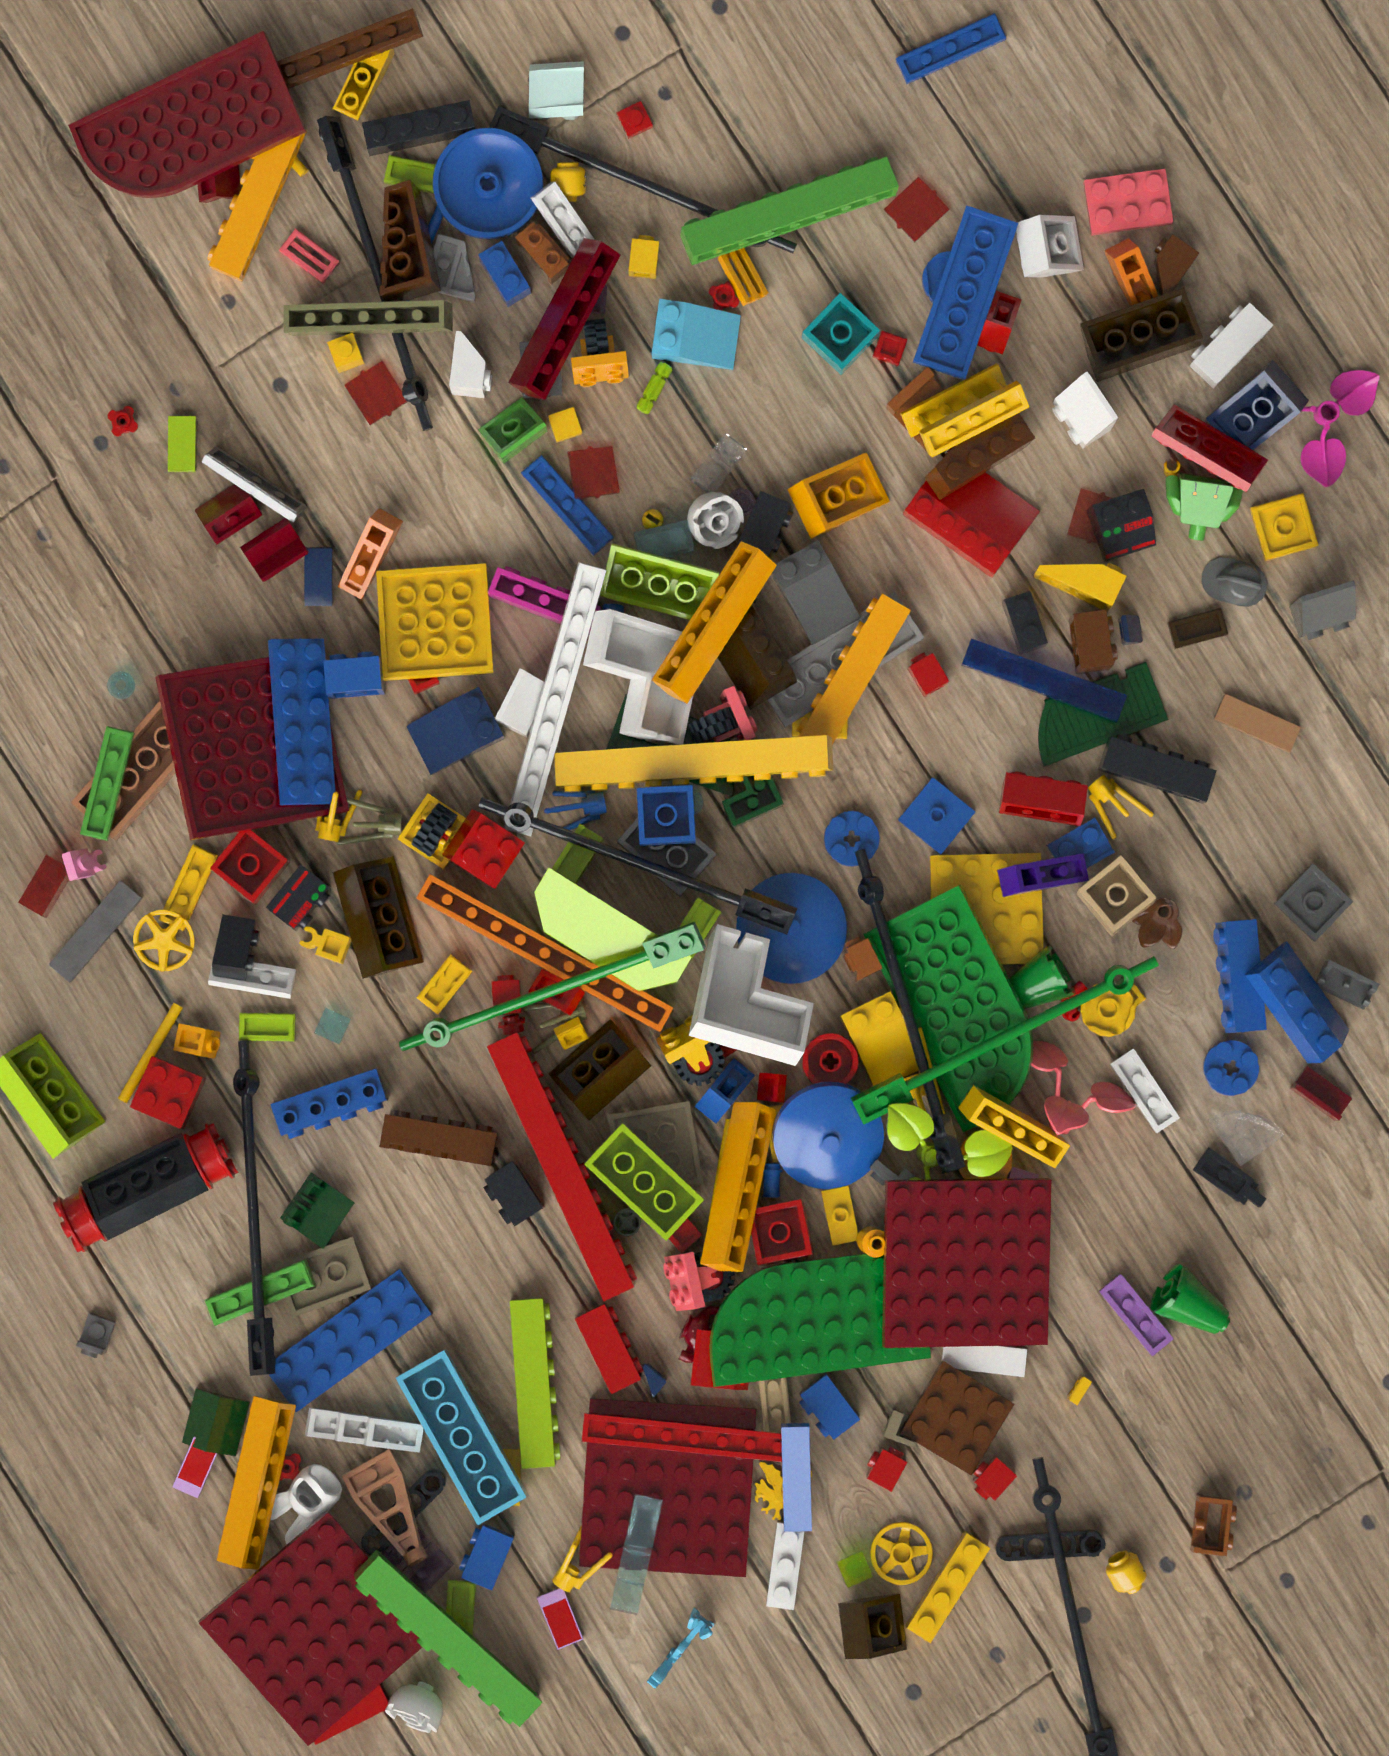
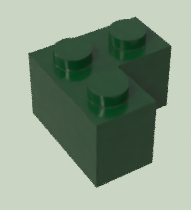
(756, 801)

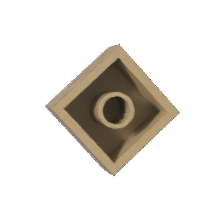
(1116, 896)

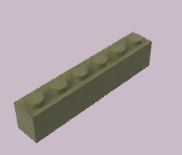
(368, 318)

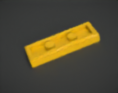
(189, 884)

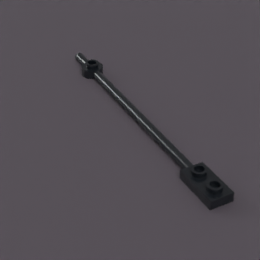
(535, 137)
(341, 161)
(750, 905)
(944, 1135)
(260, 1329)
(1099, 1740)

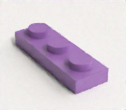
(1136, 1315)

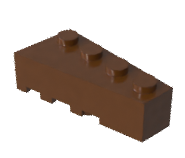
(407, 249)
(979, 455)
(438, 1139)

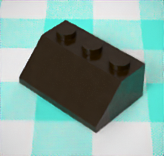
(755, 661)
(599, 1069)

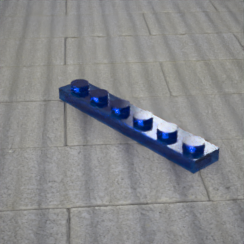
(1044, 680)

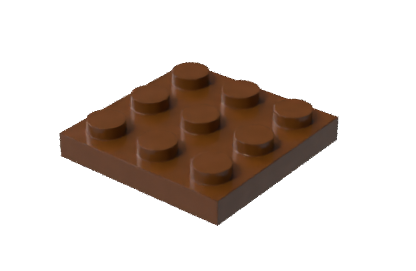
(956, 1417)

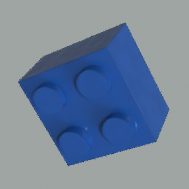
(353, 676)
(666, 815)

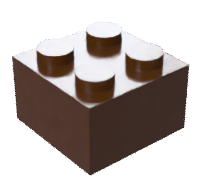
(1092, 642)

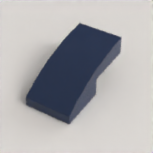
(318, 576)

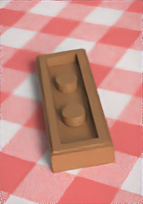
(1257, 723)

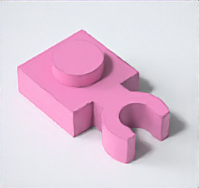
(82, 864)

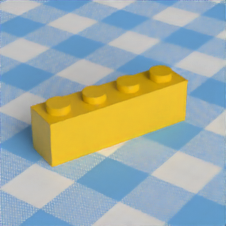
(1014, 1126)
(947, 1586)

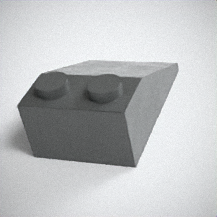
(815, 592)
(1325, 610)

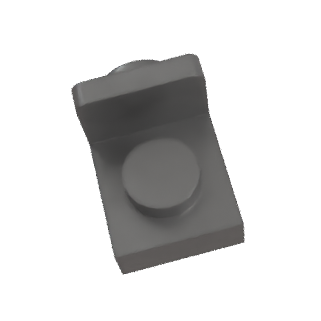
(95, 1335)

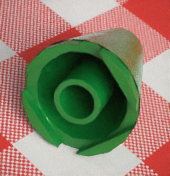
(1042, 980)
(1189, 1302)

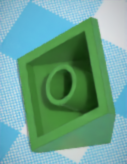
(513, 430)

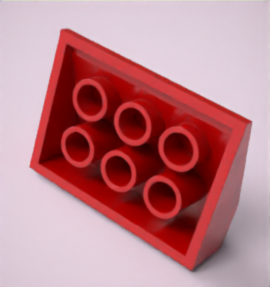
(975, 521)

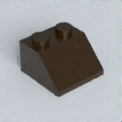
(872, 1626)

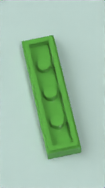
(107, 783)
(275, 1287)

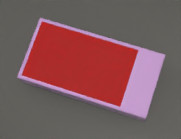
(194, 1471)
(560, 1618)

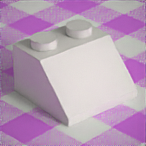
(1049, 246)
(468, 370)
(521, 703)

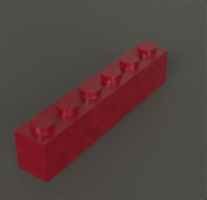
(564, 318)

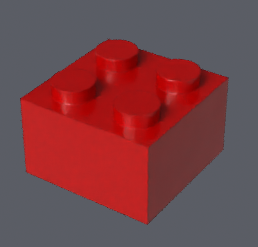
(483, 848)
(250, 865)
(167, 1092)
(781, 1233)

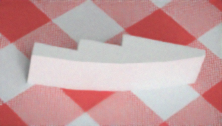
(364, 1430)

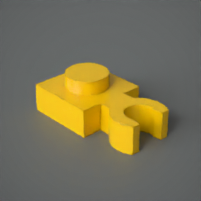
(329, 945)

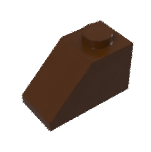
(1172, 262)

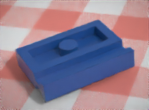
(1085, 839)

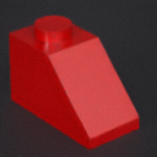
(999, 322)

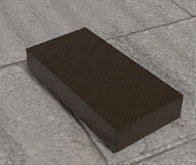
(1197, 628)

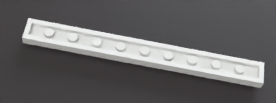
(558, 688)

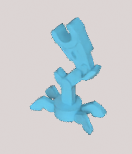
(697, 1624)

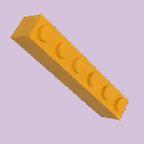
(253, 209)
(714, 622)
(856, 669)
(738, 1186)
(256, 1483)

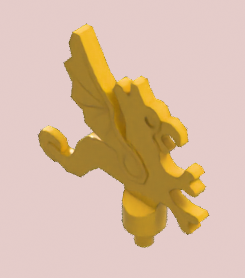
(774, 1496)

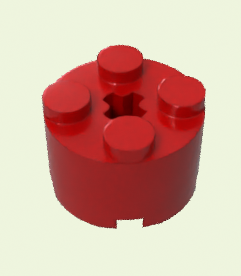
(840, 1049)

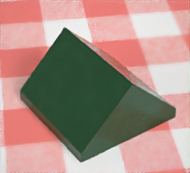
(215, 1422)

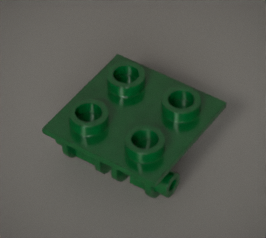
(317, 1210)

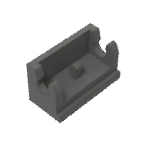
(1346, 984)

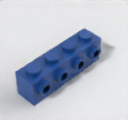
(1237, 955)
(329, 1102)

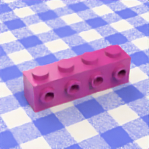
(530, 594)

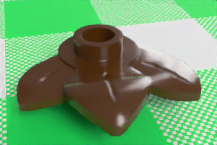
(1158, 928)

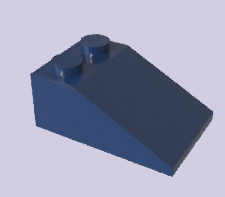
(1259, 407)
(455, 731)

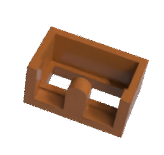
(544, 251)
(861, 958)
(1225, 1539)

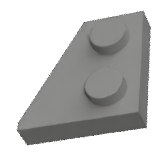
(453, 268)

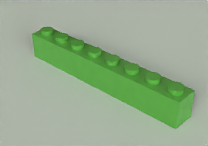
(788, 210)
(447, 1638)

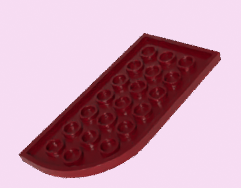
(192, 123)

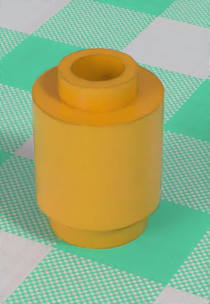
(865, 1239)

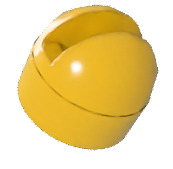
(648, 524)

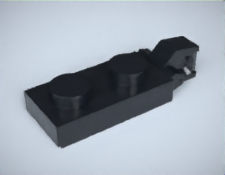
(1228, 1178)

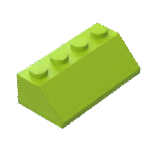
(655, 582)
(47, 1096)

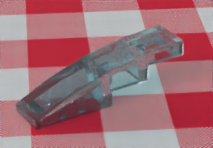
(636, 1554)

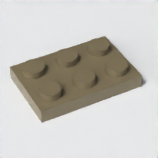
(337, 1276)

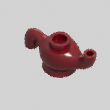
(689, 1331)

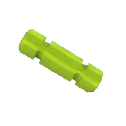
(654, 387)

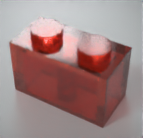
(45, 886)

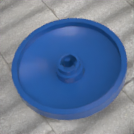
(487, 183)
(815, 932)
(823, 1138)

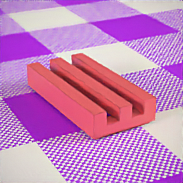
(328, 270)

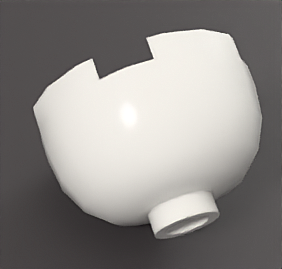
(715, 519)
(417, 1707)

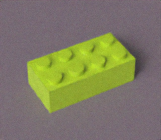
(644, 1181)

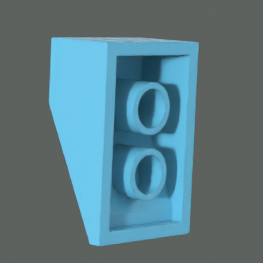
(695, 335)

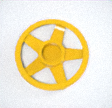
(163, 940)
(901, 1553)

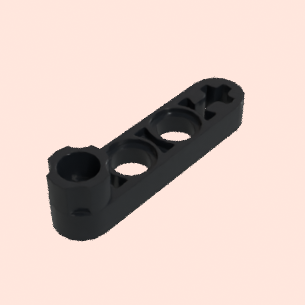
(434, 1492)
(1047, 1552)

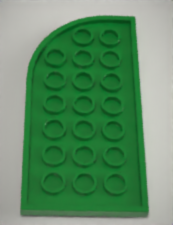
(959, 997)
(803, 1322)

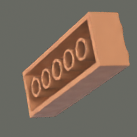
(146, 773)

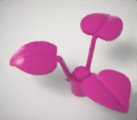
(1356, 394)

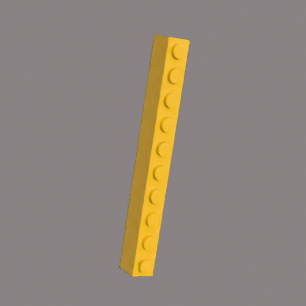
(694, 761)

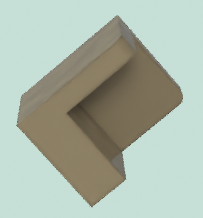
(893, 1427)

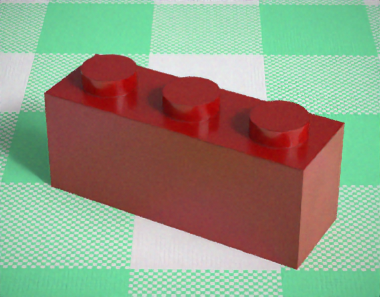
(1043, 798)
(609, 1347)

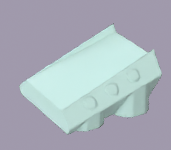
(556, 90)

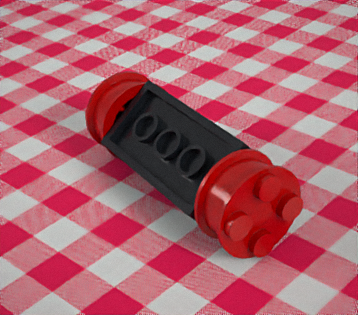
(145, 1186)

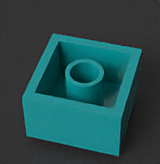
(840, 333)

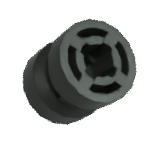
(627, 1222)

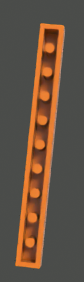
(541, 951)

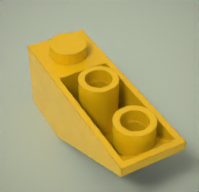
(362, 84)

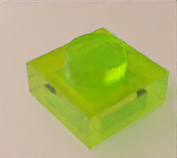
(854, 1569)

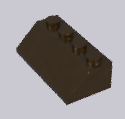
(1141, 334)
(377, 917)

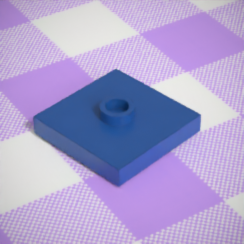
(936, 816)

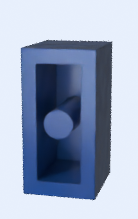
(504, 274)
(829, 1407)
(487, 1556)

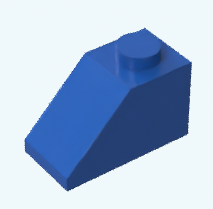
(724, 1090)

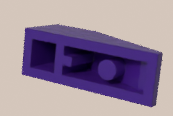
(1042, 875)

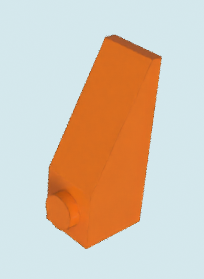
(1131, 272)
(370, 553)

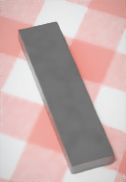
(254, 484)
(95, 931)

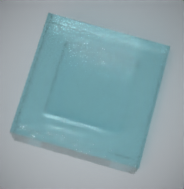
(332, 1026)

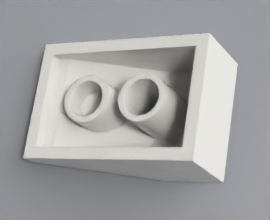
(1084, 411)

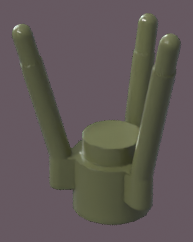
(387, 824)
(578, 1012)

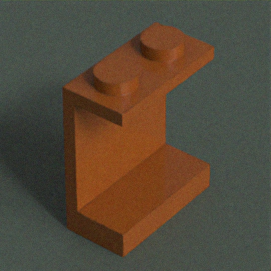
(916, 391)

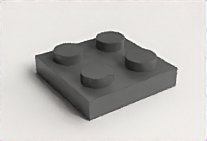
(1313, 902)

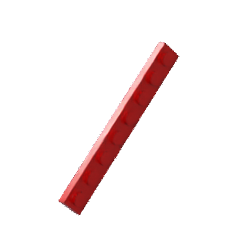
(682, 1437)

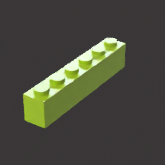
(533, 1383)

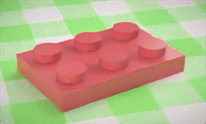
(1128, 202)

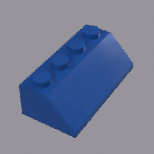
(1298, 1004)

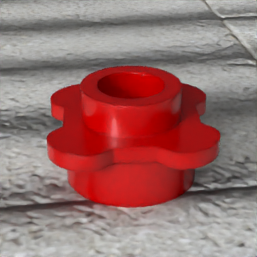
(716, 293)
(129, 425)
(512, 1024)
(293, 1461)

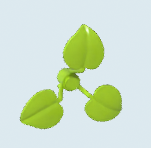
(911, 1125)

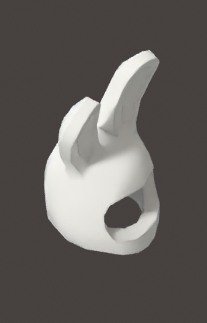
(309, 1495)

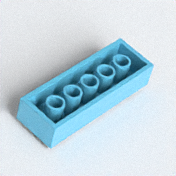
(462, 1437)

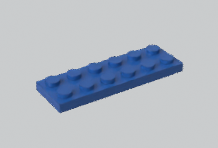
(965, 292)
(301, 721)
(349, 1340)

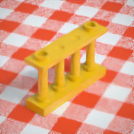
(964, 410)

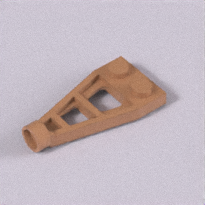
(372, 1476)

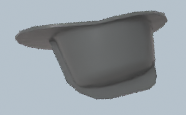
(1234, 582)

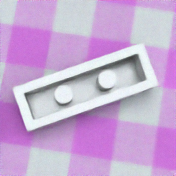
(1230, 344)

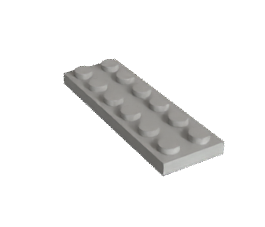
(816, 661)

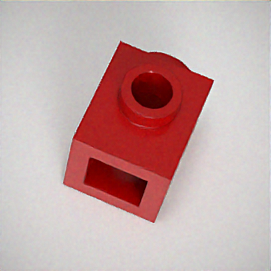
(886, 1467)
(992, 1478)

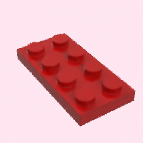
(1209, 448)

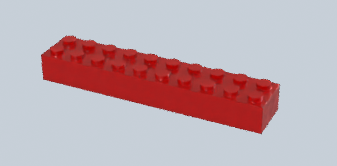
(561, 1166)

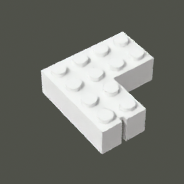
(636, 651)
(737, 1011)

